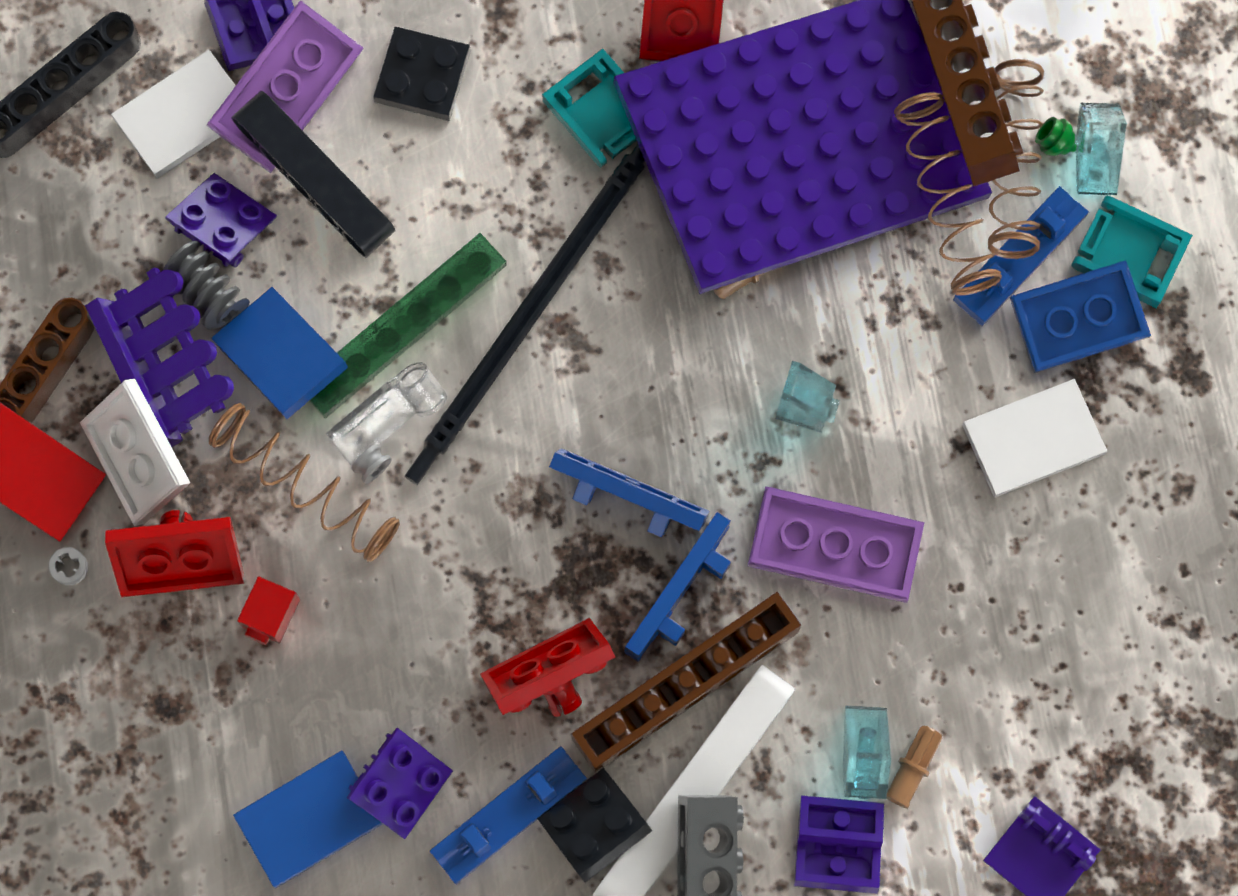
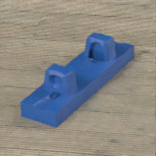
(1060, 216)
(593, 476)
(701, 556)
(508, 815)

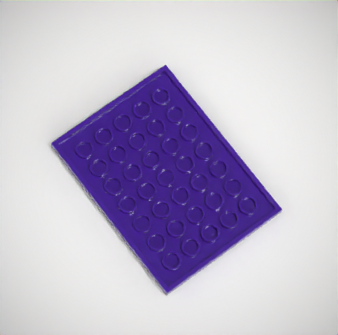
(794, 140)

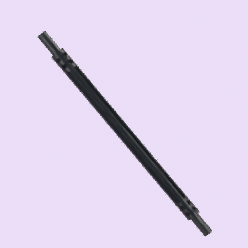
(527, 314)

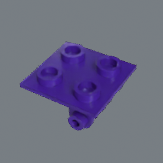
(220, 219)
(399, 783)
(1041, 852)

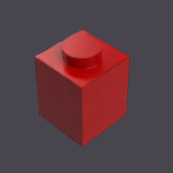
(268, 611)

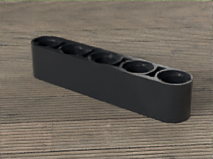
(66, 66)
(313, 174)

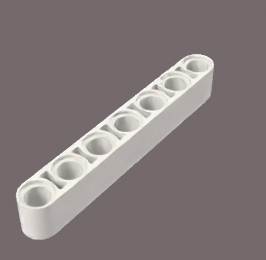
(704, 775)

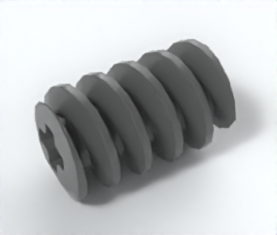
(203, 289)

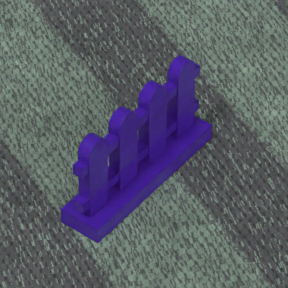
(135, 350)

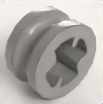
(371, 463)
(61, 576)

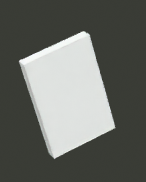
(173, 115)
(1034, 438)
(134, 452)

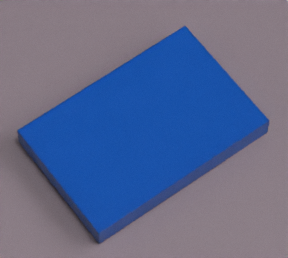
(1080, 316)
(279, 352)
(305, 820)

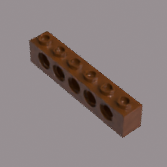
(984, 156)
(686, 682)

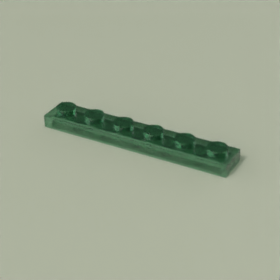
(410, 320)

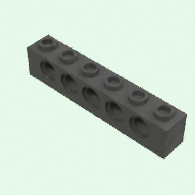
(695, 817)

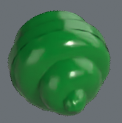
(1056, 137)

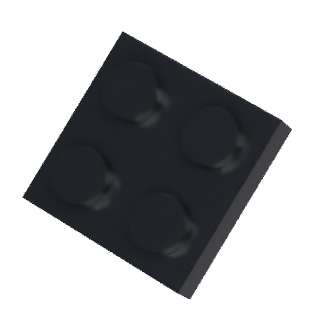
(422, 73)
(594, 825)

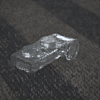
(387, 409)

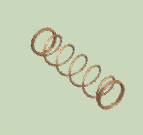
(1017, 85)
(904, 118)
(380, 538)

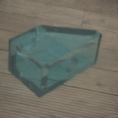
(1099, 148)
(807, 399)
(866, 752)

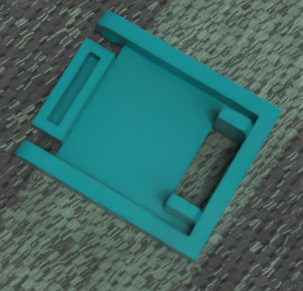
(598, 116)
(1133, 238)

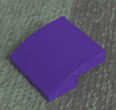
(245, 27)
(839, 844)

